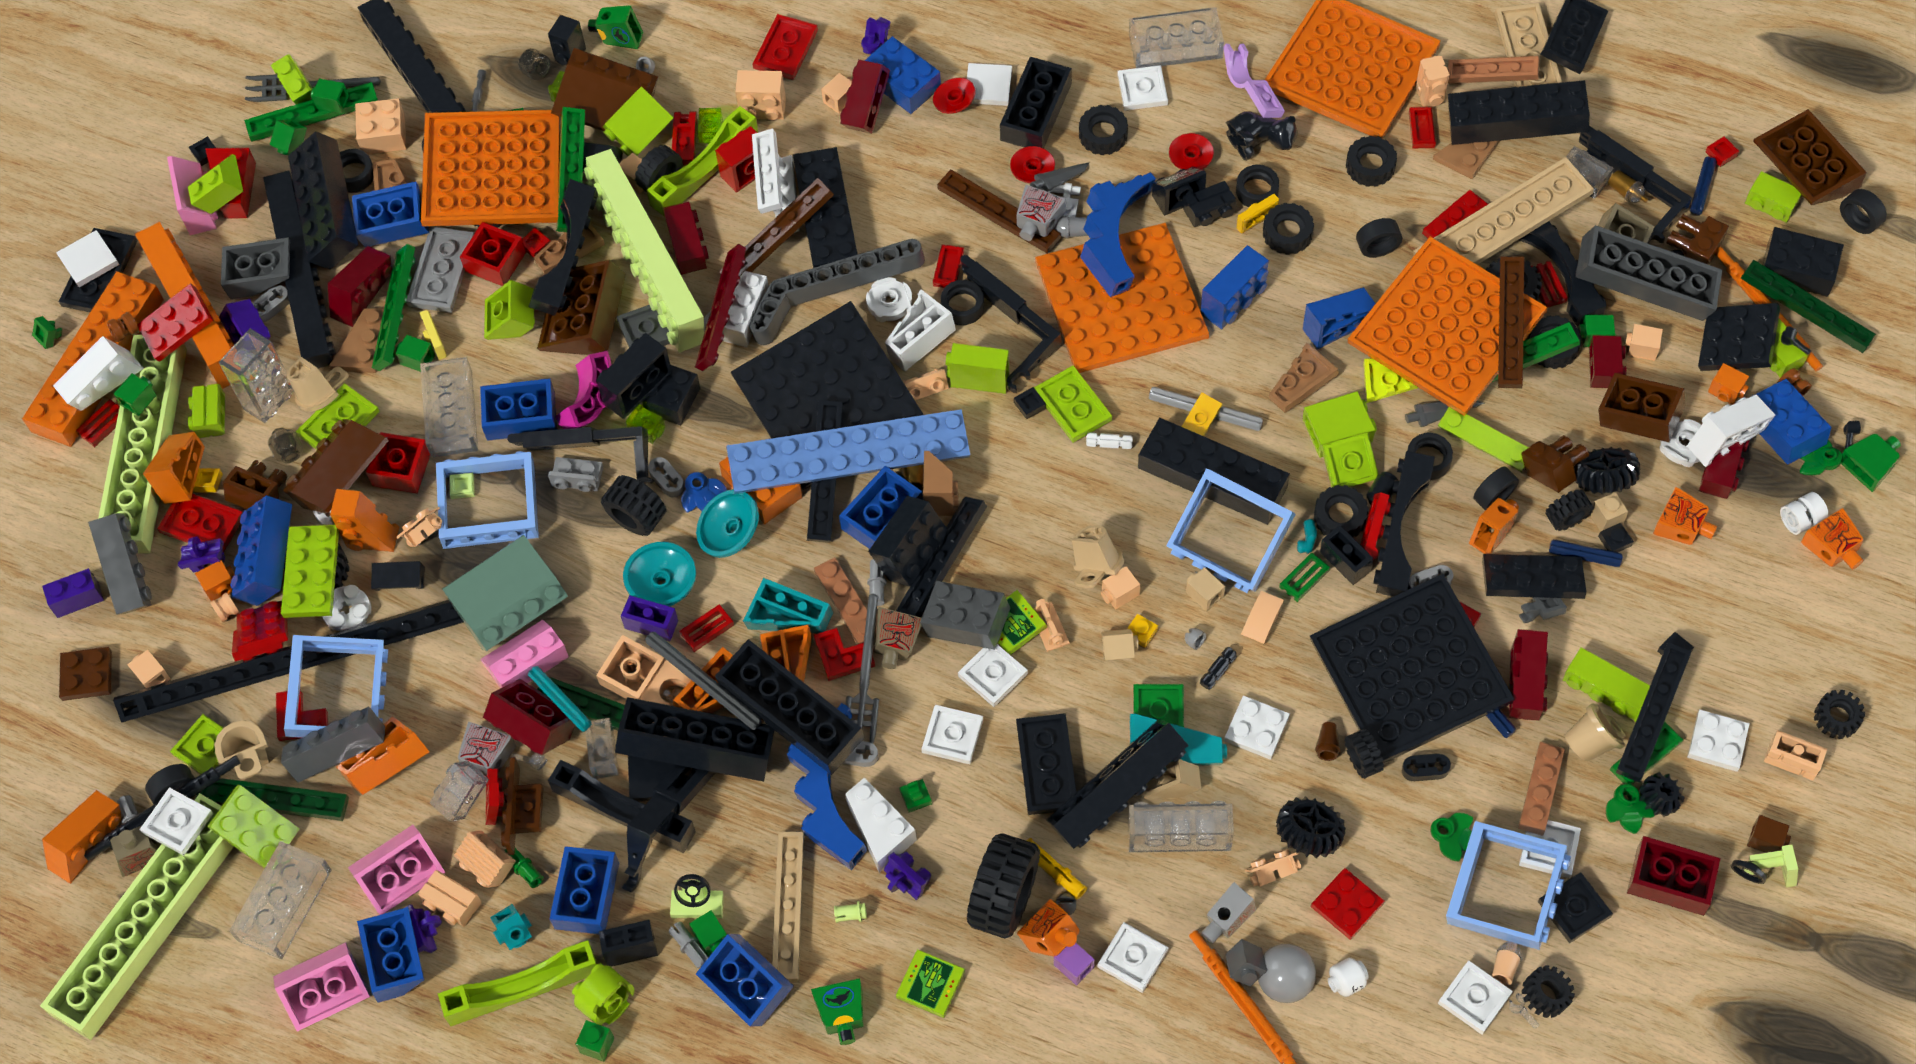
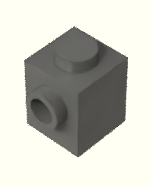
(1245, 962)

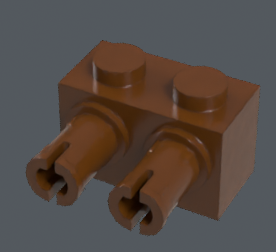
(1706, 240)
(1550, 464)
(248, 486)

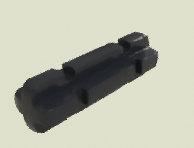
(1218, 668)

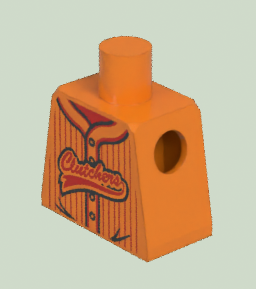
(1500, 517)
(1684, 519)
(1835, 540)
(1049, 930)

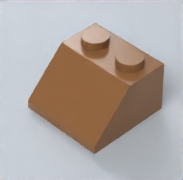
(939, 486)

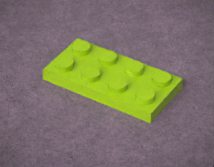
(310, 571)

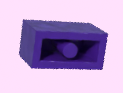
(240, 317)
(73, 593)
(648, 617)

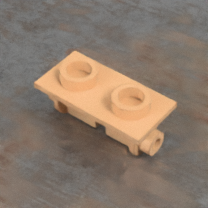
(927, 384)
(426, 521)
(1054, 635)
(1282, 862)

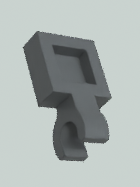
(1544, 607)

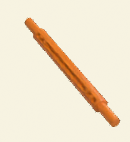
(1759, 297)
(1243, 1001)

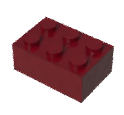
(528, 717)
(1673, 875)

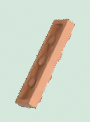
(1493, 69)
(843, 597)
(1541, 788)

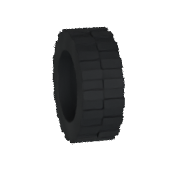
(1103, 114)
(1375, 146)
(655, 164)
(1291, 213)
(1565, 357)
(1345, 495)

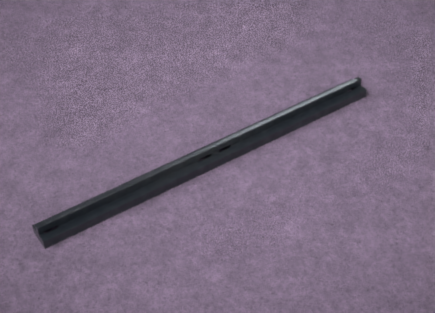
(278, 664)

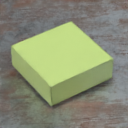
(461, 485)

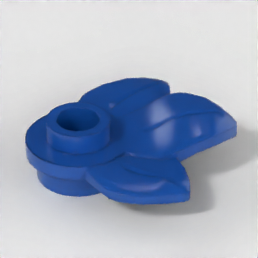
(701, 495)

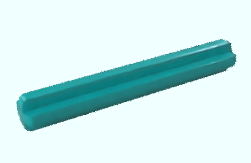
(559, 698)

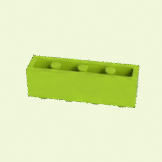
(1606, 683)

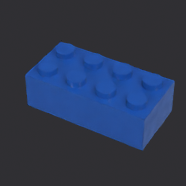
(261, 550)

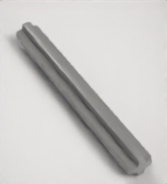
(1225, 414)

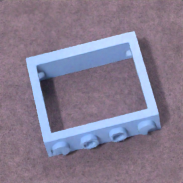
(488, 532)
(1199, 561)
(337, 645)
(1518, 840)

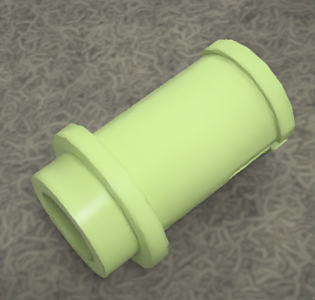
(850, 912)

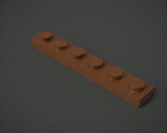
(991, 207)
(785, 225)
(1511, 322)

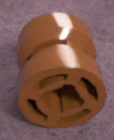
(122, 326)
(1794, 378)

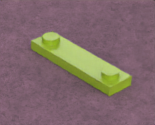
(1484, 438)

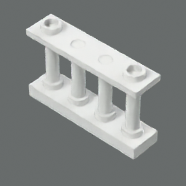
(773, 174)

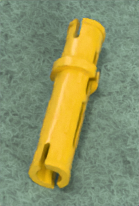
(1062, 876)

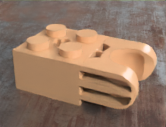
(651, 676)

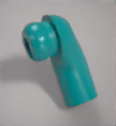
(1310, 537)

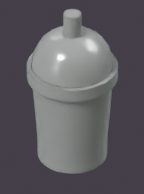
(1071, 226)

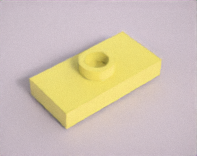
(431, 335)

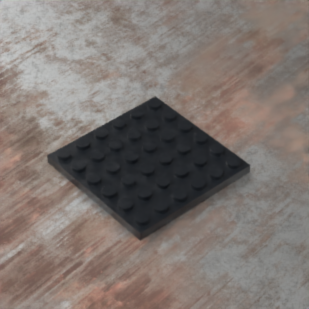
(828, 362)
(1412, 668)

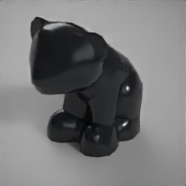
(1251, 129)

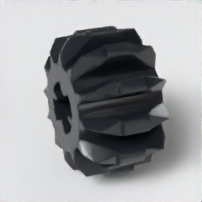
(1661, 794)

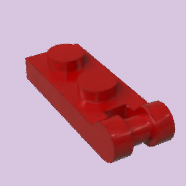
(684, 135)
(1374, 527)

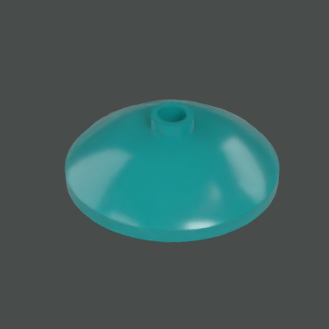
(727, 524)
(660, 563)

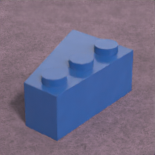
(1336, 316)

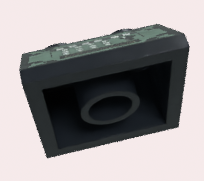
(1170, 191)

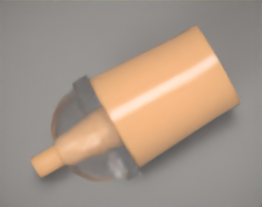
(1507, 962)

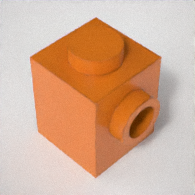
(1729, 384)
(216, 579)

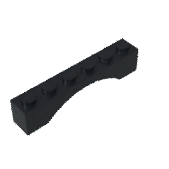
(575, 207)
(1582, 295)
(1414, 479)
(588, 792)

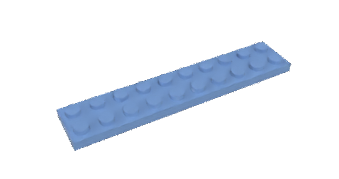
(846, 451)

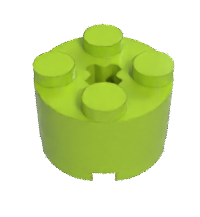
(603, 995)

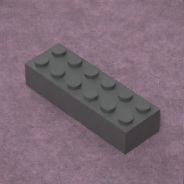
(1649, 273)

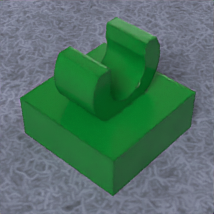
(45, 332)
(915, 795)

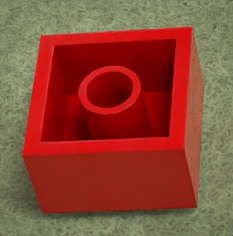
(737, 160)
(493, 254)
(399, 464)

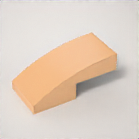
(1262, 617)

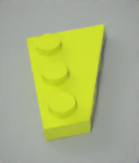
(1383, 382)

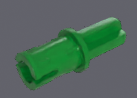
(524, 868)

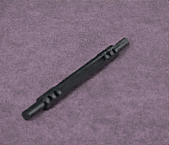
(189, 790)

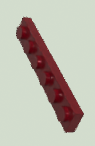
(719, 312)

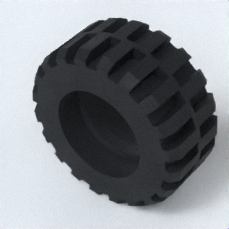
(1003, 885)

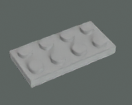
(439, 270)

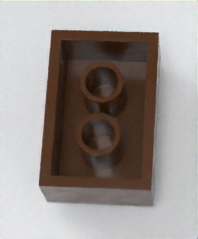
(1642, 407)

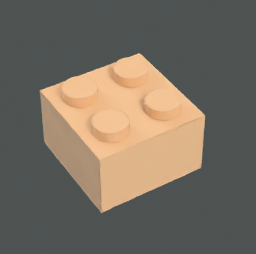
(761, 93)
(380, 126)

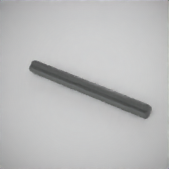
(703, 680)

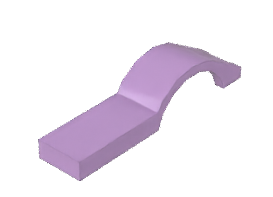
(1257, 89)

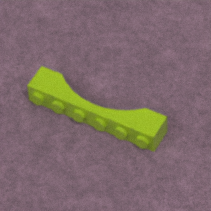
(678, 186)
(478, 999)

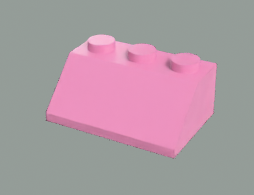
(182, 175)
(531, 648)
(395, 869)
(320, 986)

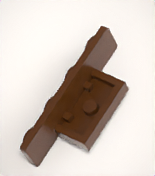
(523, 807)

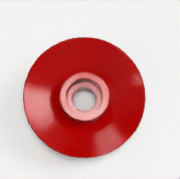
(954, 95)
(1191, 145)
(1031, 161)

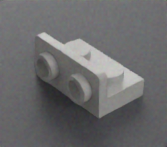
(576, 474)

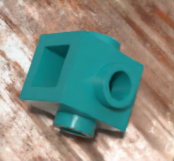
(511, 927)

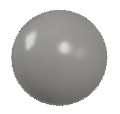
(1288, 973)

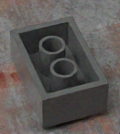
(965, 615)

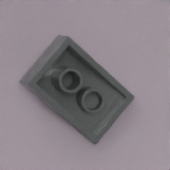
(254, 267)

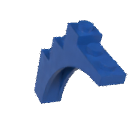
(1103, 250)
(825, 824)

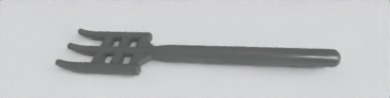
(351, 82)
(863, 698)

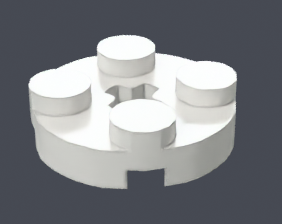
(887, 311)
(1675, 450)
(359, 612)

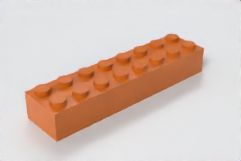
(176, 275)
(49, 412)

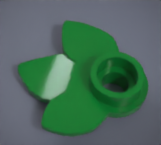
(1817, 461)
(1628, 811)
(1458, 834)

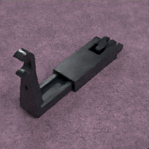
(1620, 158)
(1017, 310)
(587, 438)
(668, 798)

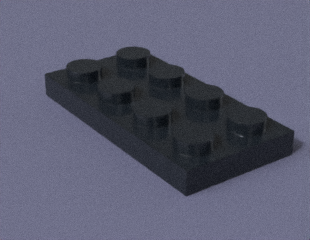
(1574, 34)
(86, 296)
(1534, 576)
(1045, 762)

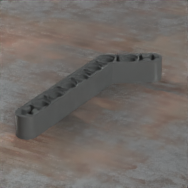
(830, 280)

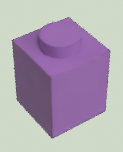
(1074, 963)

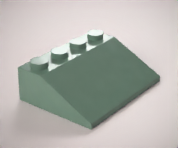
(504, 593)

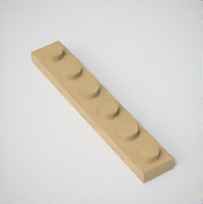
(788, 904)

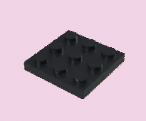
(1739, 337)

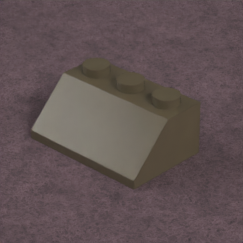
(1626, 223)

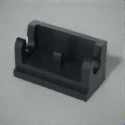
(397, 575)
(628, 943)

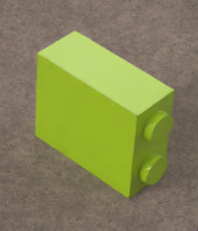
(637, 122)
(978, 368)
(1338, 420)

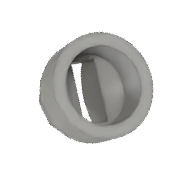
(640, 63)
(1195, 638)

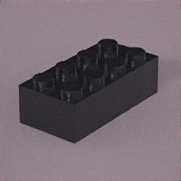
(1035, 103)

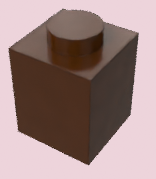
(1768, 835)

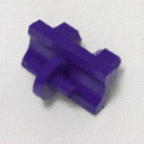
(875, 34)
(199, 553)
(904, 877)
(424, 928)

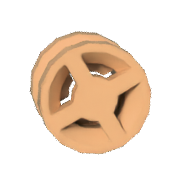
(224, 607)

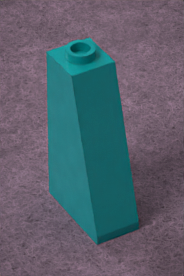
(1202, 748)

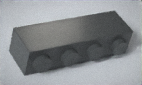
(120, 563)
(333, 744)

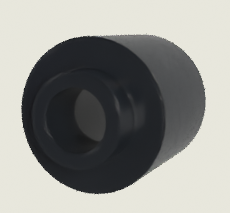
(1382, 483)

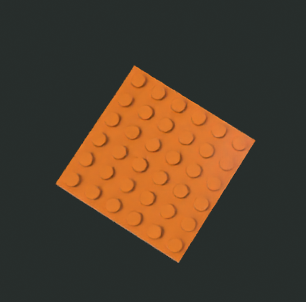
(1351, 65)
(490, 168)
(1144, 320)
(1440, 326)

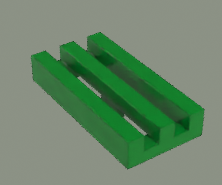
(1311, 583)

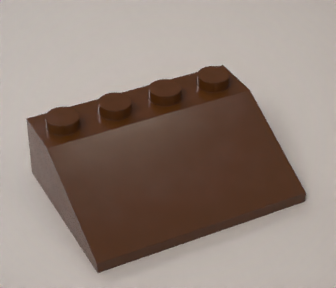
(599, 87)
(1811, 159)
(588, 313)
(334, 465)

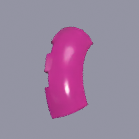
(588, 400)

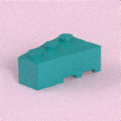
(783, 608)

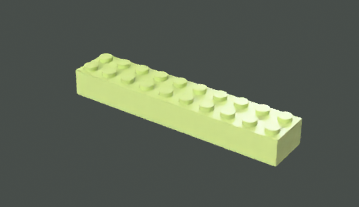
(645, 251)
(137, 443)
(135, 931)

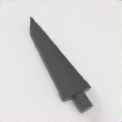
(1057, 177)
(1429, 412)

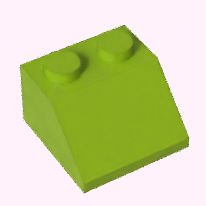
(216, 186)
(508, 312)

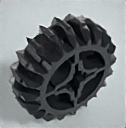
(1607, 470)
(1310, 827)

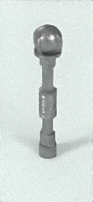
(477, 95)

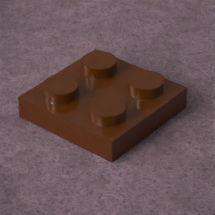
(85, 673)

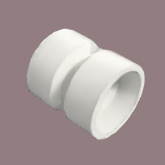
(1803, 513)

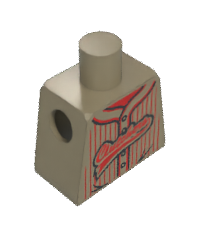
(895, 635)
(133, 850)

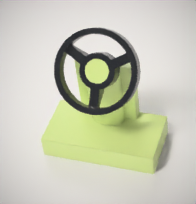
(1783, 858)
(695, 898)

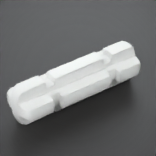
(1109, 440)

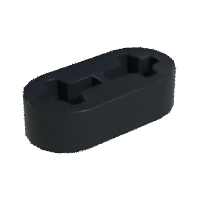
(1426, 767)

